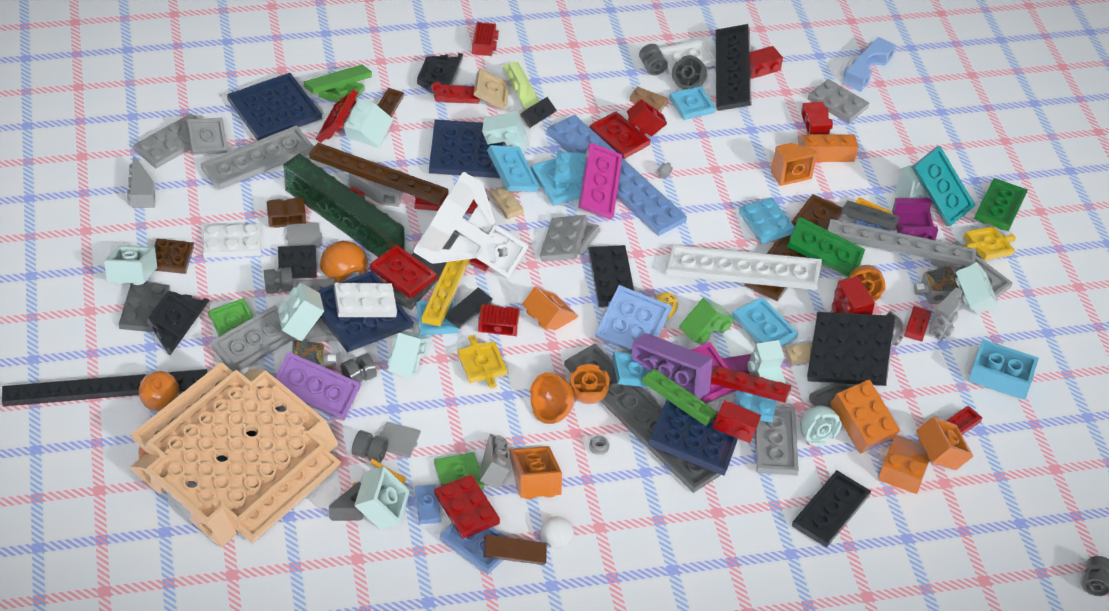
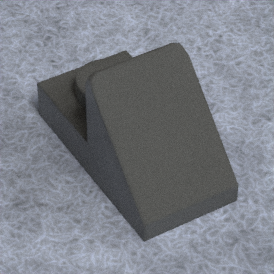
(343, 508)

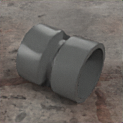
(653, 59)
(285, 280)
(360, 369)
(367, 445)
(1097, 576)

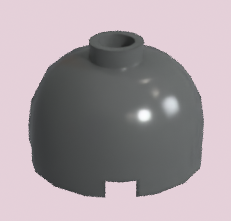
(689, 72)

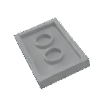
(839, 101)
(563, 238)

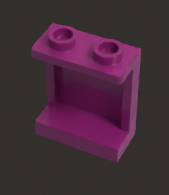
(915, 217)

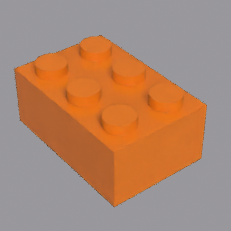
(864, 416)

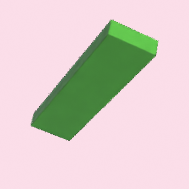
(337, 79)
(679, 397)

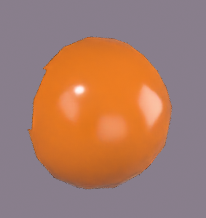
(343, 259)
(551, 397)

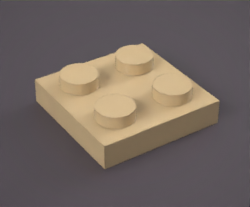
(491, 89)

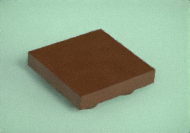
(173, 255)

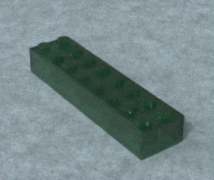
(342, 206)

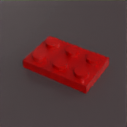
(337, 115)
(620, 134)
(403, 271)
(467, 506)

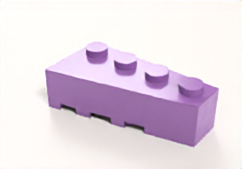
(677, 363)

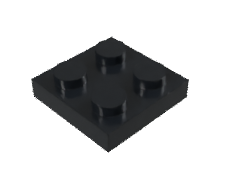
(300, 259)

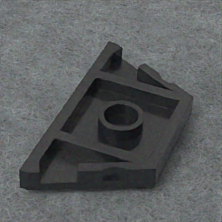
(439, 69)
(174, 318)

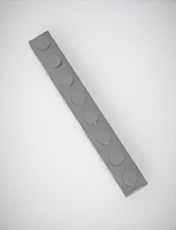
(903, 243)

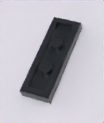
(468, 308)

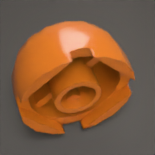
(871, 278)
(589, 383)
(158, 390)

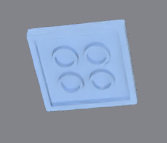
(631, 317)

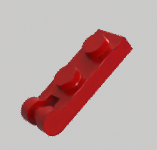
(454, 93)

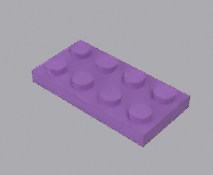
(318, 385)

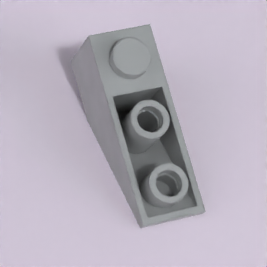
(142, 186)
(375, 191)
(495, 462)

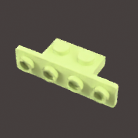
(520, 84)

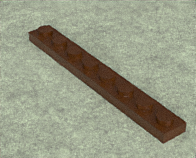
(379, 173)

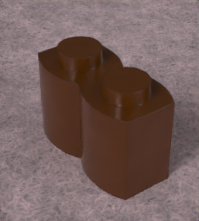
(285, 212)

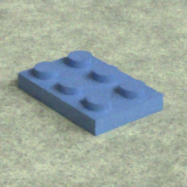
(472, 547)

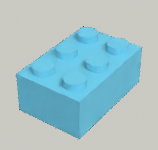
(1003, 369)

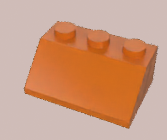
(831, 146)

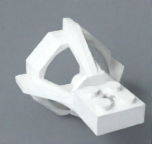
(477, 236)

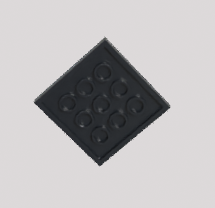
(851, 348)

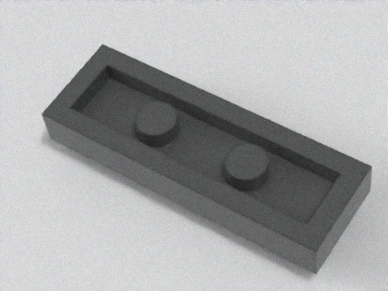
(870, 215)

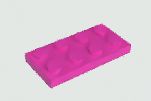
(600, 181)

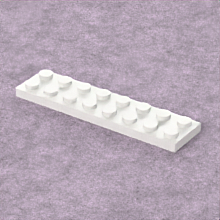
(744, 267)

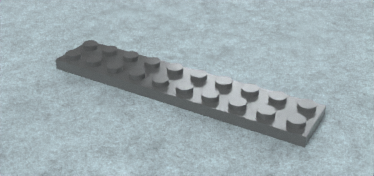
(640, 416)

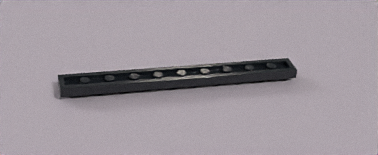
(87, 388)

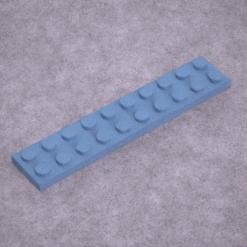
(633, 188)

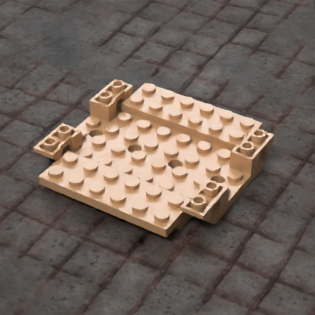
(262, 472)

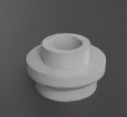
(664, 170)
(599, 441)

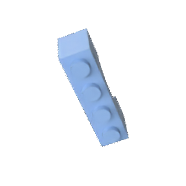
(859, 73)

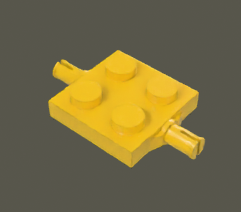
(989, 243)
(482, 362)

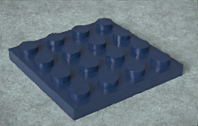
(274, 106)
(460, 149)
(360, 331)
(691, 440)

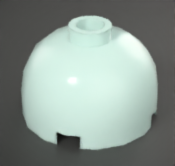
(819, 425)

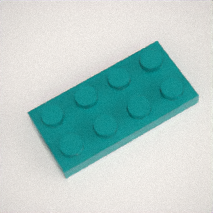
(943, 186)

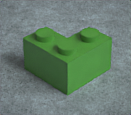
(705, 319)

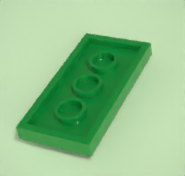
(1001, 204)
(822, 244)

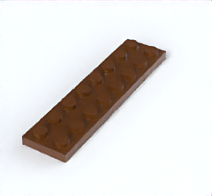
(816, 211)

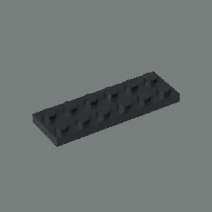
(733, 67)

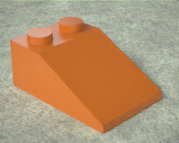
(905, 464)
(536, 472)

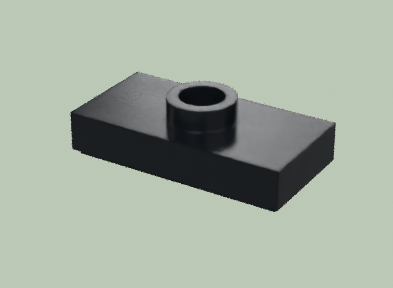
(538, 112)

